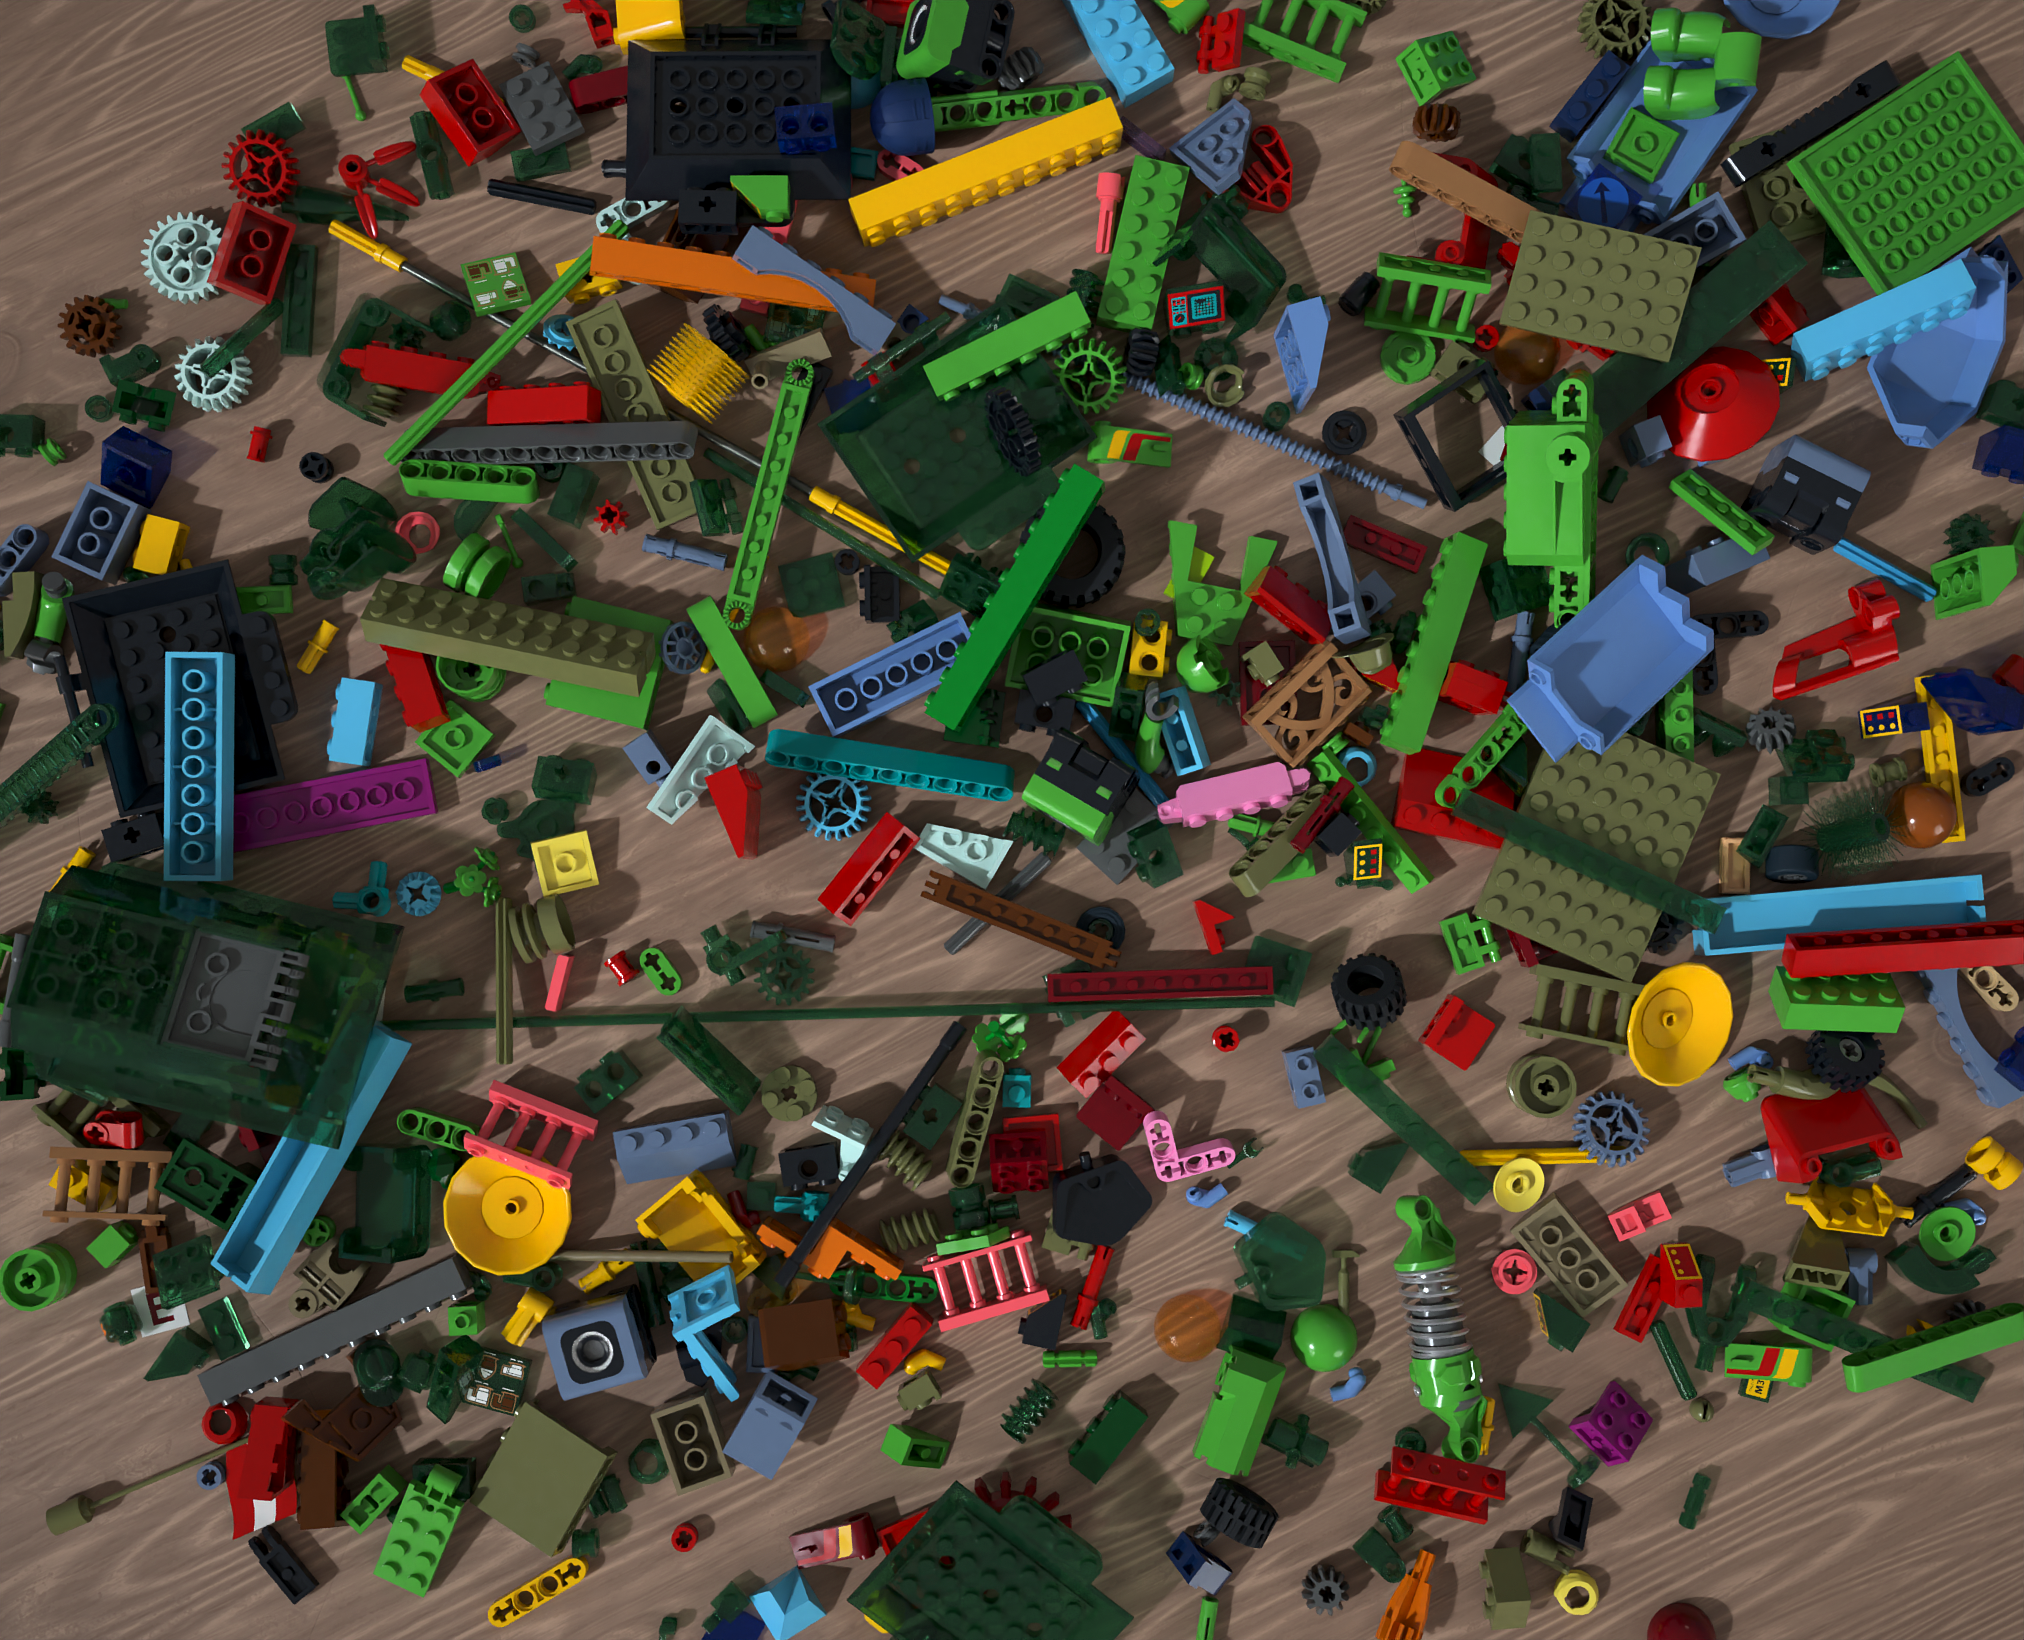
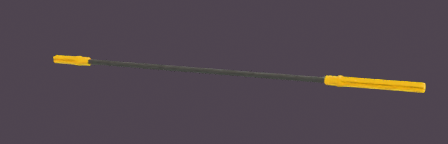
(831, 503)

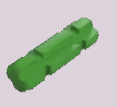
(1070, 1358)

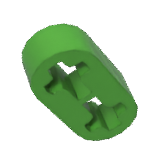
(666, 967)

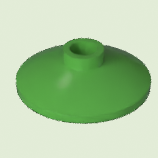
(1956, 1238)

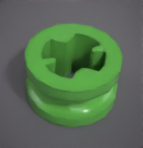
(1192, 375)
(52, 451)
(1336, 743)

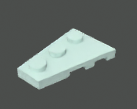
(965, 853)

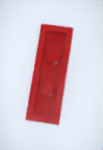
(1642, 1302)

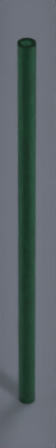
(829, 527)

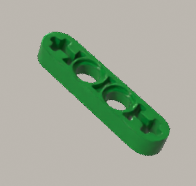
(883, 1290)

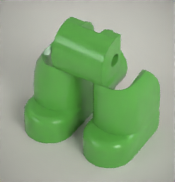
(1690, 37)

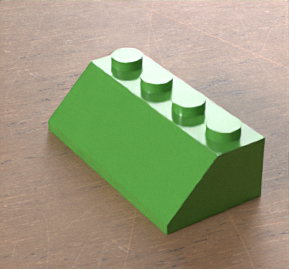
(1972, 579)

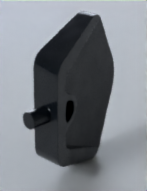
(1098, 1200)

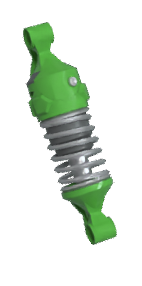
(1442, 1358)

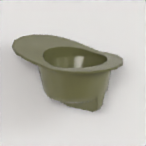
(1371, 654)

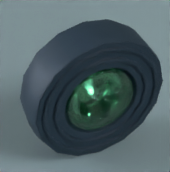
(1106, 916)

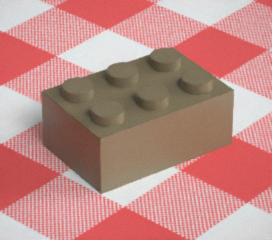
(692, 1441)

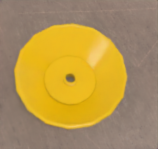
(1680, 1024)
(491, 1234)

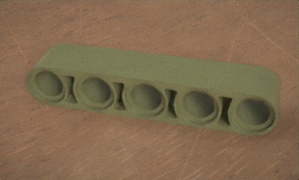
(1273, 849)
(974, 1131)

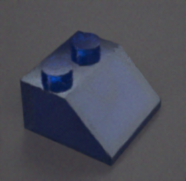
(2001, 454)
(134, 466)

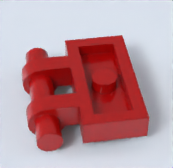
(1227, 44)

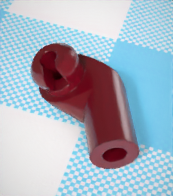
(739, 1210)

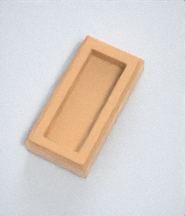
(1733, 868)

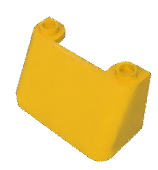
(648, 21)
(700, 1219)

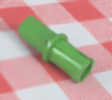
(1250, 824)

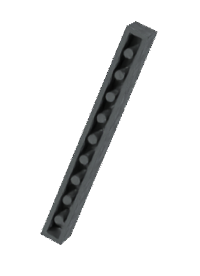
(336, 1329)

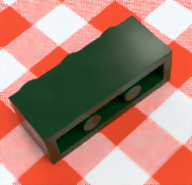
(1106, 1436)

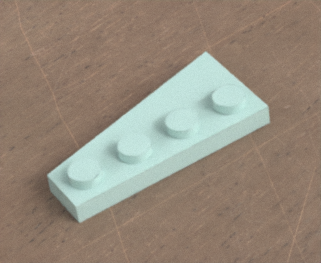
(709, 752)

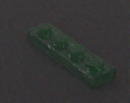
(299, 300)

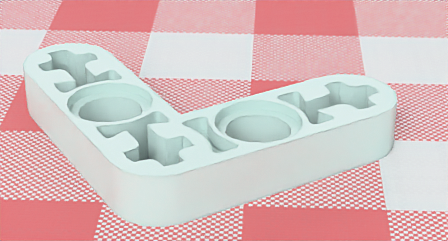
(618, 211)

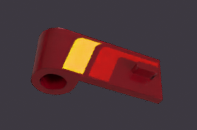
(835, 1543)

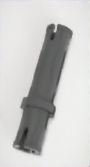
(825, 943)

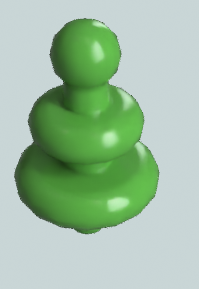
(1405, 199)

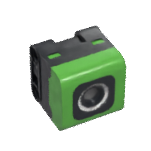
(955, 43)
(1080, 787)

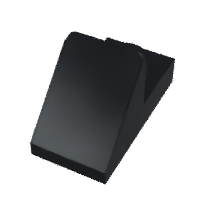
(1572, 1519)

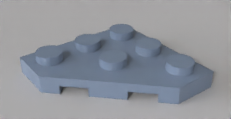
(1217, 147)

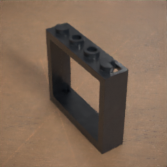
(1425, 454)

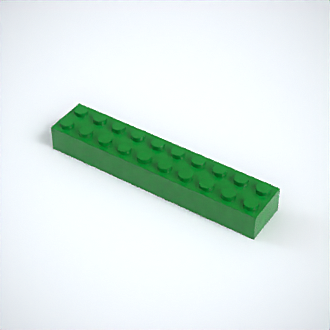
(1016, 598)

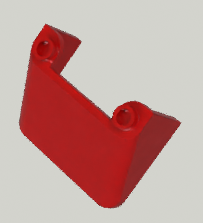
(1808, 1128)

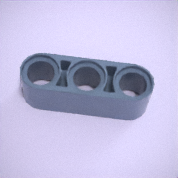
(25, 554)

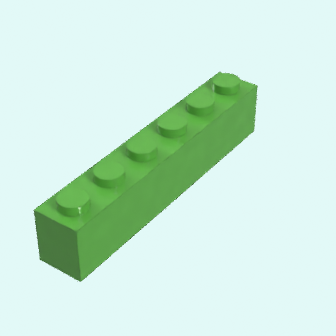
(1008, 346)

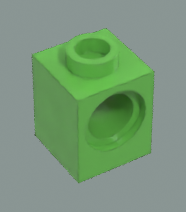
(114, 1243)
(466, 1317)

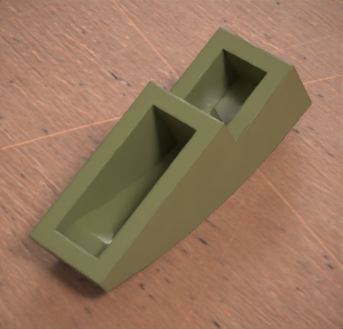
(20, 613)

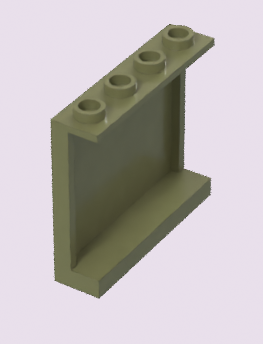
(541, 1478)

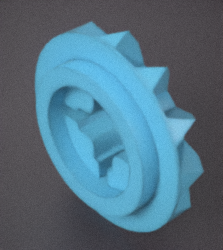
(552, 331)
(431, 892)

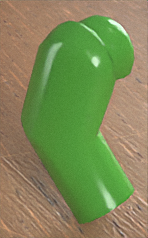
(756, 338)

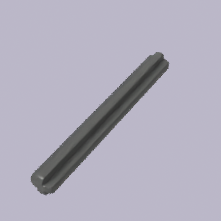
(1008, 893)

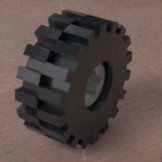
(1849, 1073)

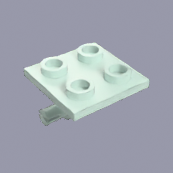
(852, 1133)

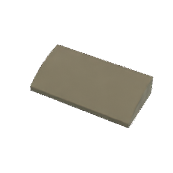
(1569, 1255)

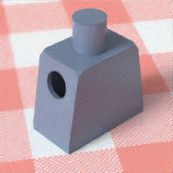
(647, 749)

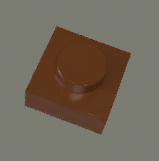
(1358, 733)

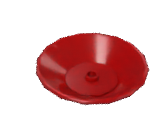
(1722, 423)

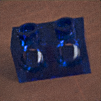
(805, 120)

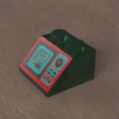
(1194, 309)

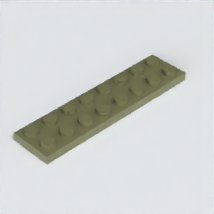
(631, 396)

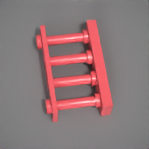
(530, 1108)
(979, 1308)

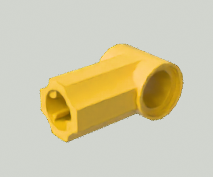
(530, 1311)

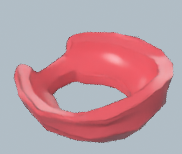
(412, 519)

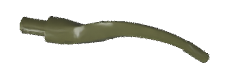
(1807, 1086)

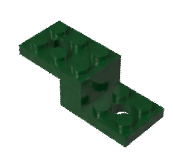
(221, 1188)

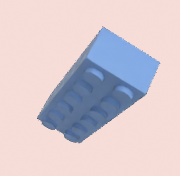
(889, 677)

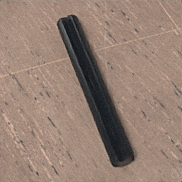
(542, 196)

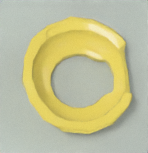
(1576, 1578)

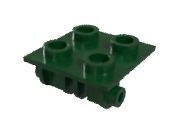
(984, 722)

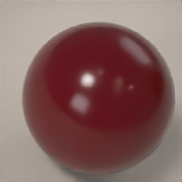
(1680, 1622)

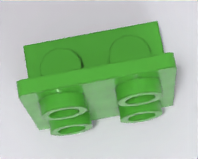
(1434, 66)

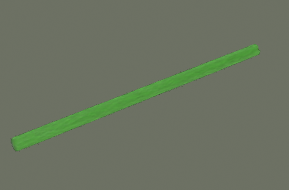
(496, 352)

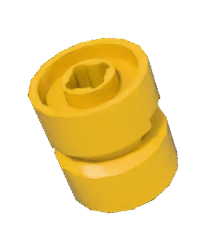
(1994, 1163)

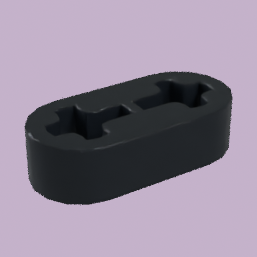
(1990, 782)

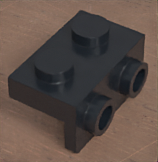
(881, 595)

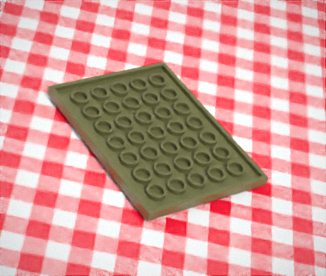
(1626, 803)

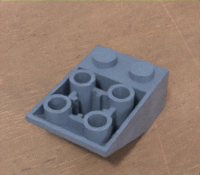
(769, 1425)

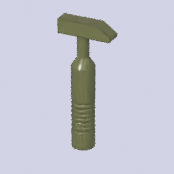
(1343, 1278)

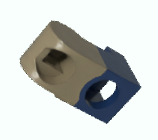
(904, 327)

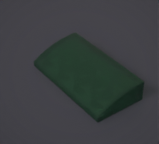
(709, 1060)

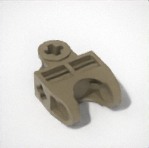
(325, 1281)

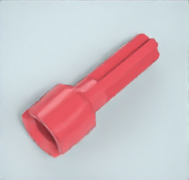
(1109, 192)

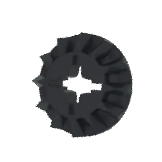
(1344, 420)

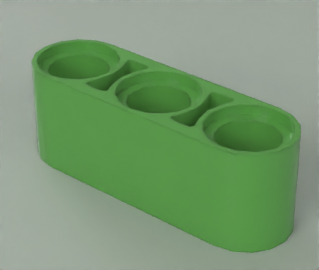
(426, 1127)

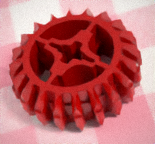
(250, 174)

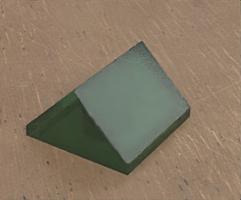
(1252, 1327)

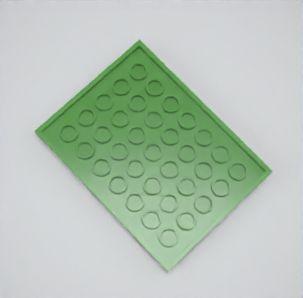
(1916, 175)

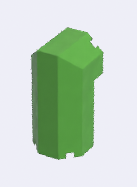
(1239, 1410)

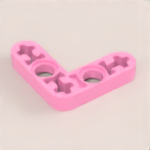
(1172, 1157)

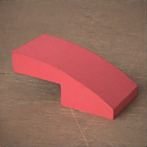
(1639, 1215)

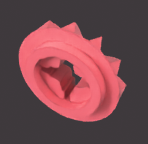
(1523, 1281)

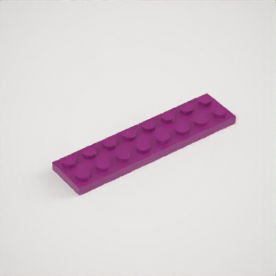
(333, 805)

